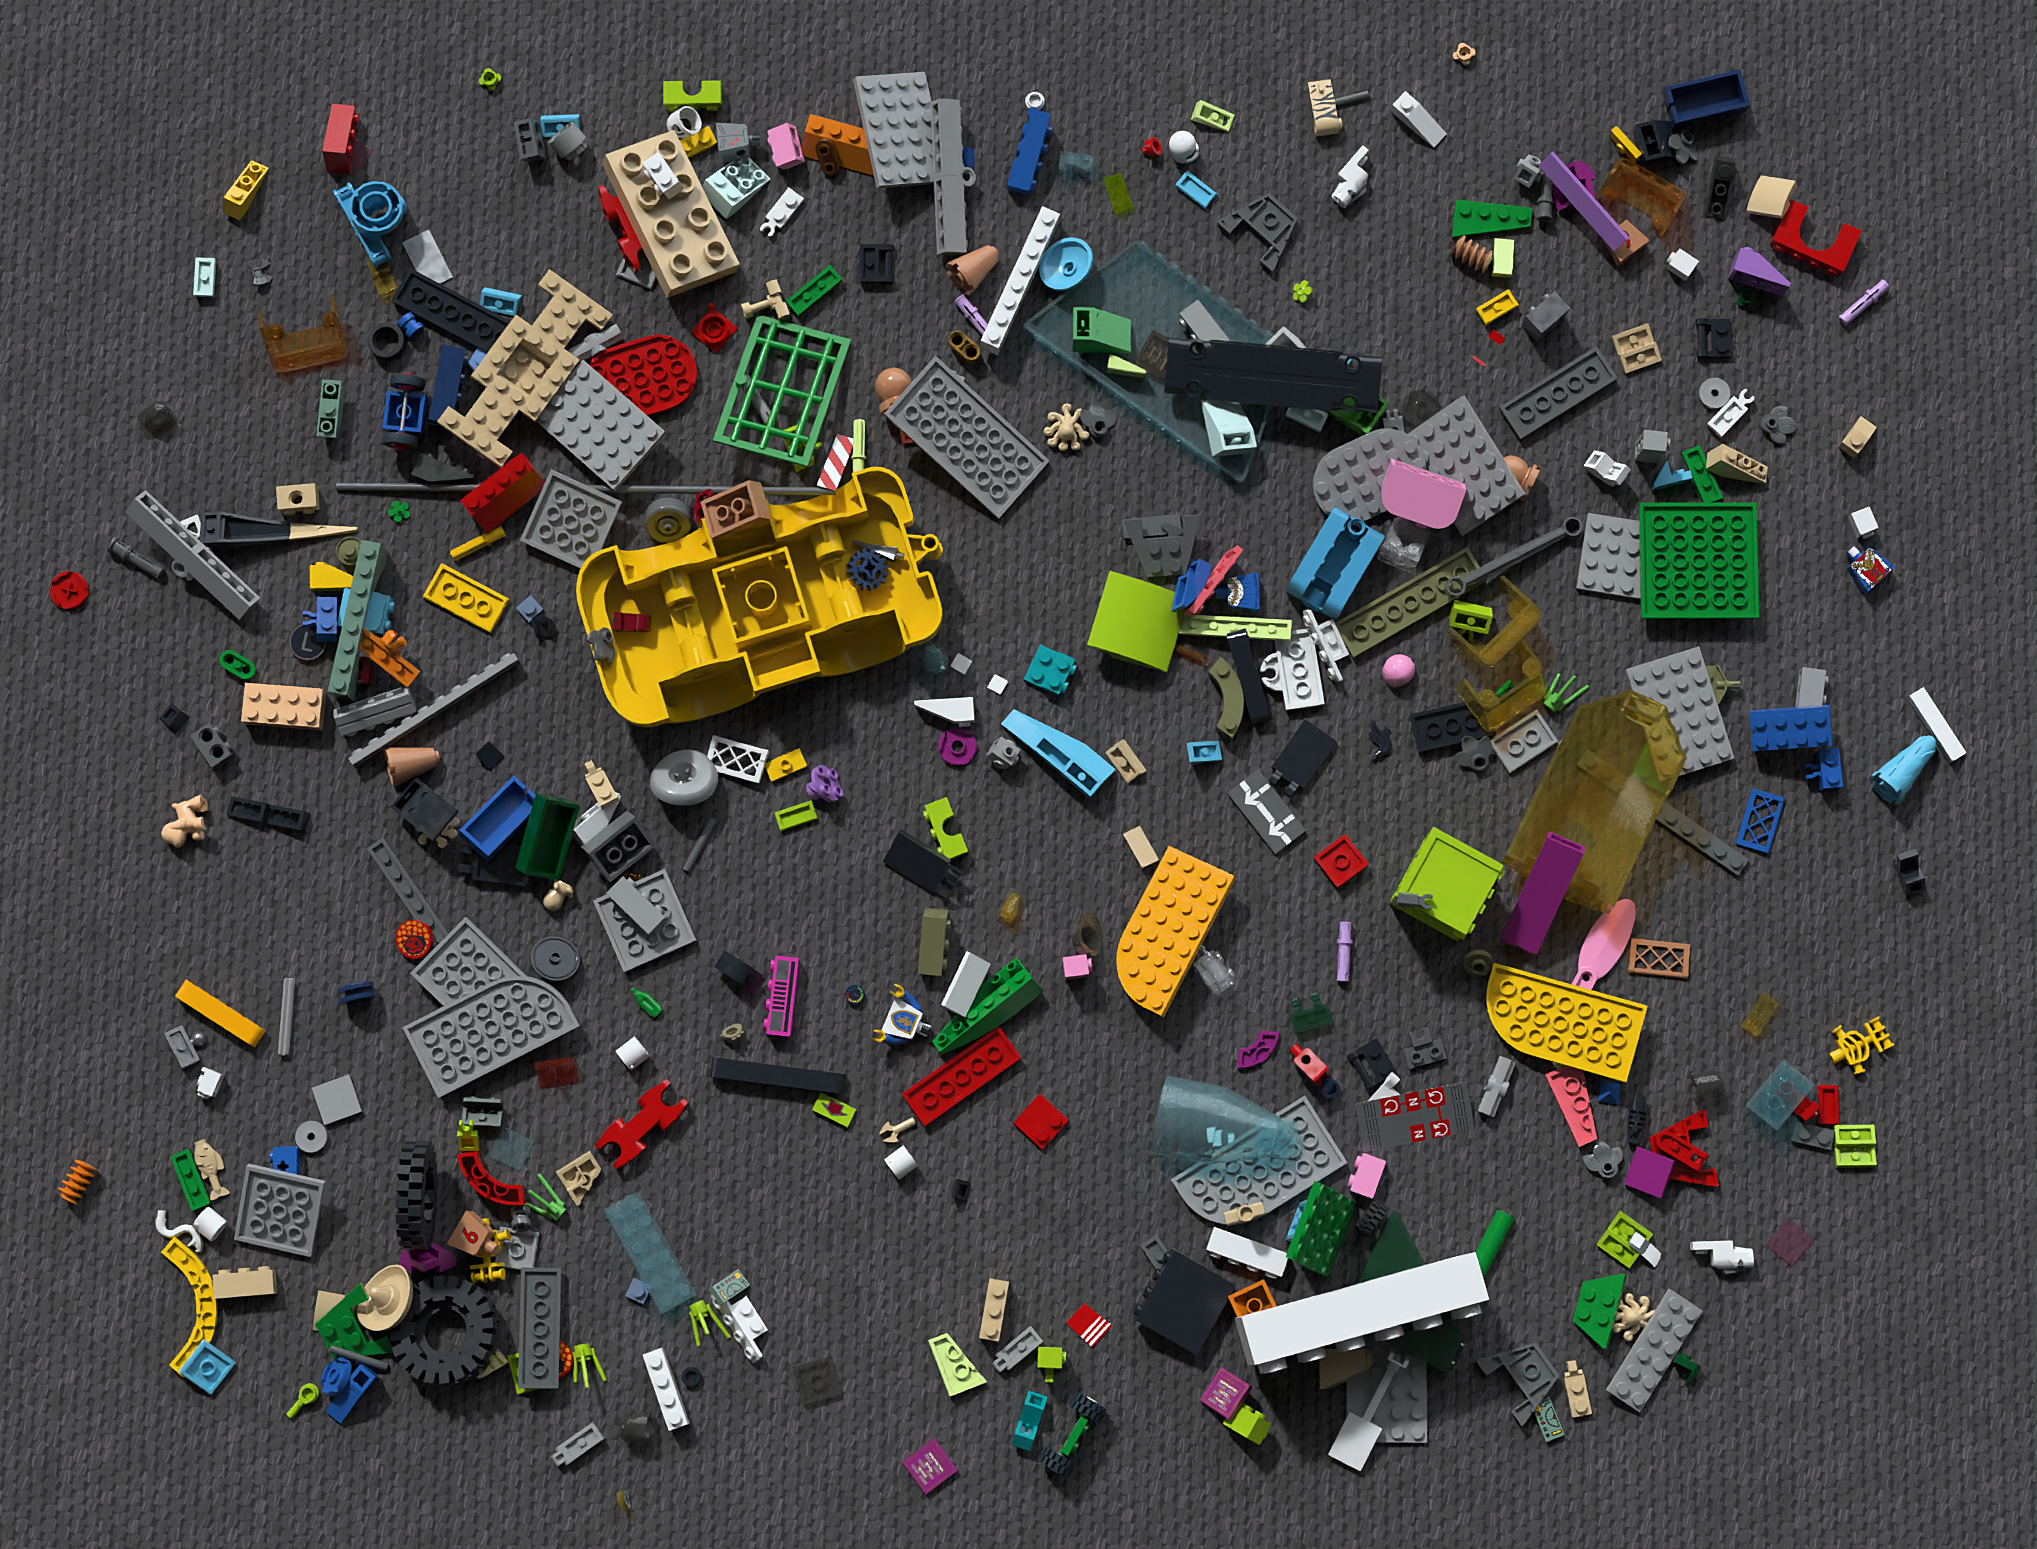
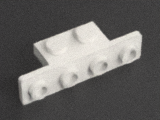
(1329, 642)
(744, 1324)

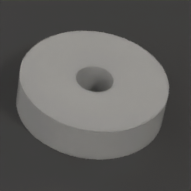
(1717, 385)
(303, 1132)

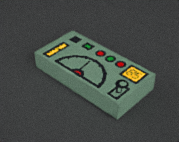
(729, 1287)
(1548, 1420)

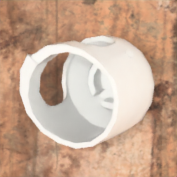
(685, 112)
(1183, 145)

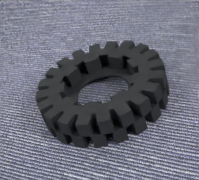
(416, 1195)
(480, 1337)

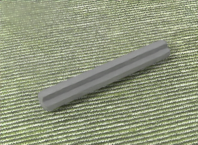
(286, 1016)

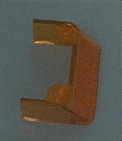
(1643, 191)
(307, 346)

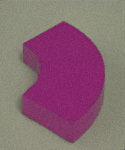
(1259, 1050)

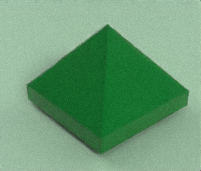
(1505, 688)

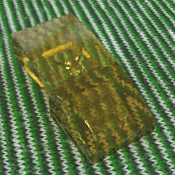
(383, 279)
(1760, 1014)

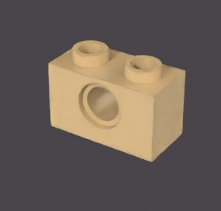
(287, 494)

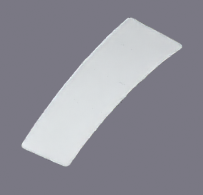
(962, 664)

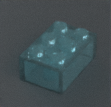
(1780, 1095)

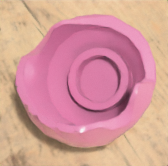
(1398, 670)

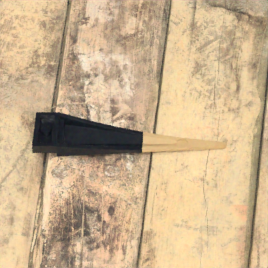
(235, 530)

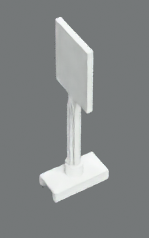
(1357, 1432)

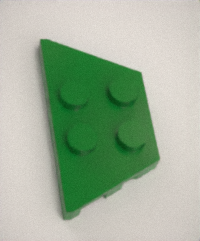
(1599, 1307)

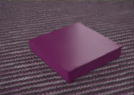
(1649, 1172)

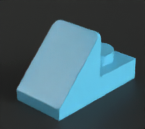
(1665, 478)
(1204, 752)

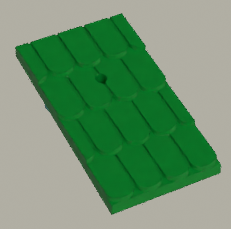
(1319, 1229)

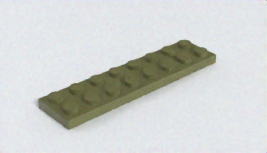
(1405, 604)

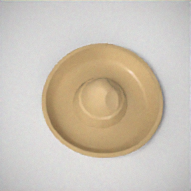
(389, 1299)

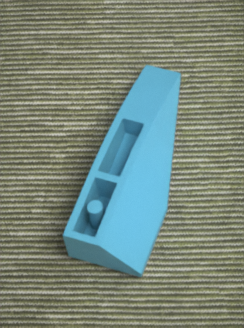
(1063, 753)

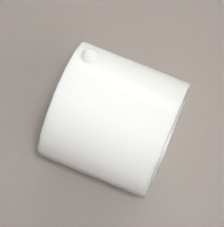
(632, 1053)
(901, 1162)
(209, 1224)

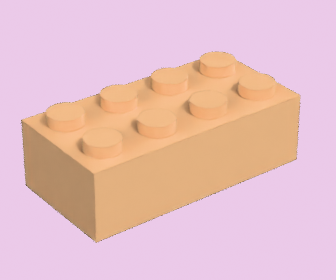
(283, 706)

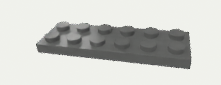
(1558, 393)
(539, 1328)

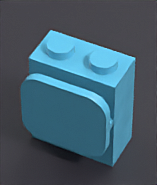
(377, 615)

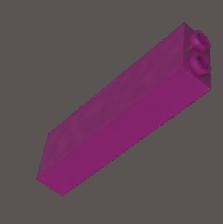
(1542, 893)

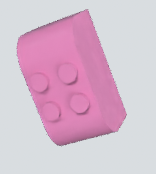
(1421, 495)

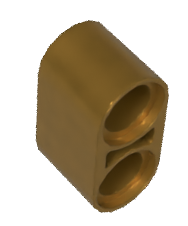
(962, 349)

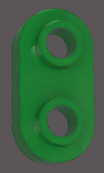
(238, 664)

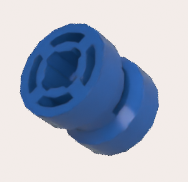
(410, 325)

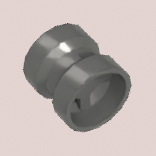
(520, 1218)

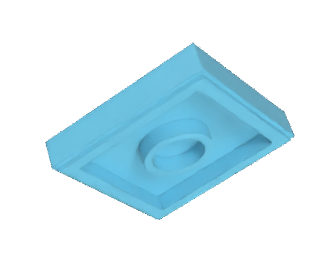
(207, 1367)

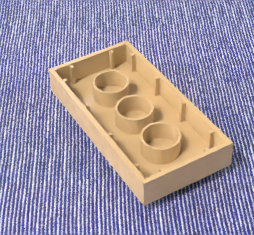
(675, 233)

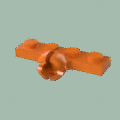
(389, 655)

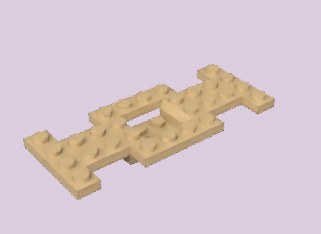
(531, 372)

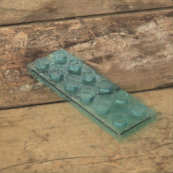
(649, 1252)

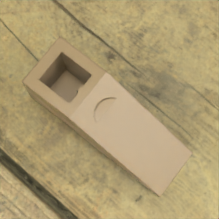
(1735, 465)

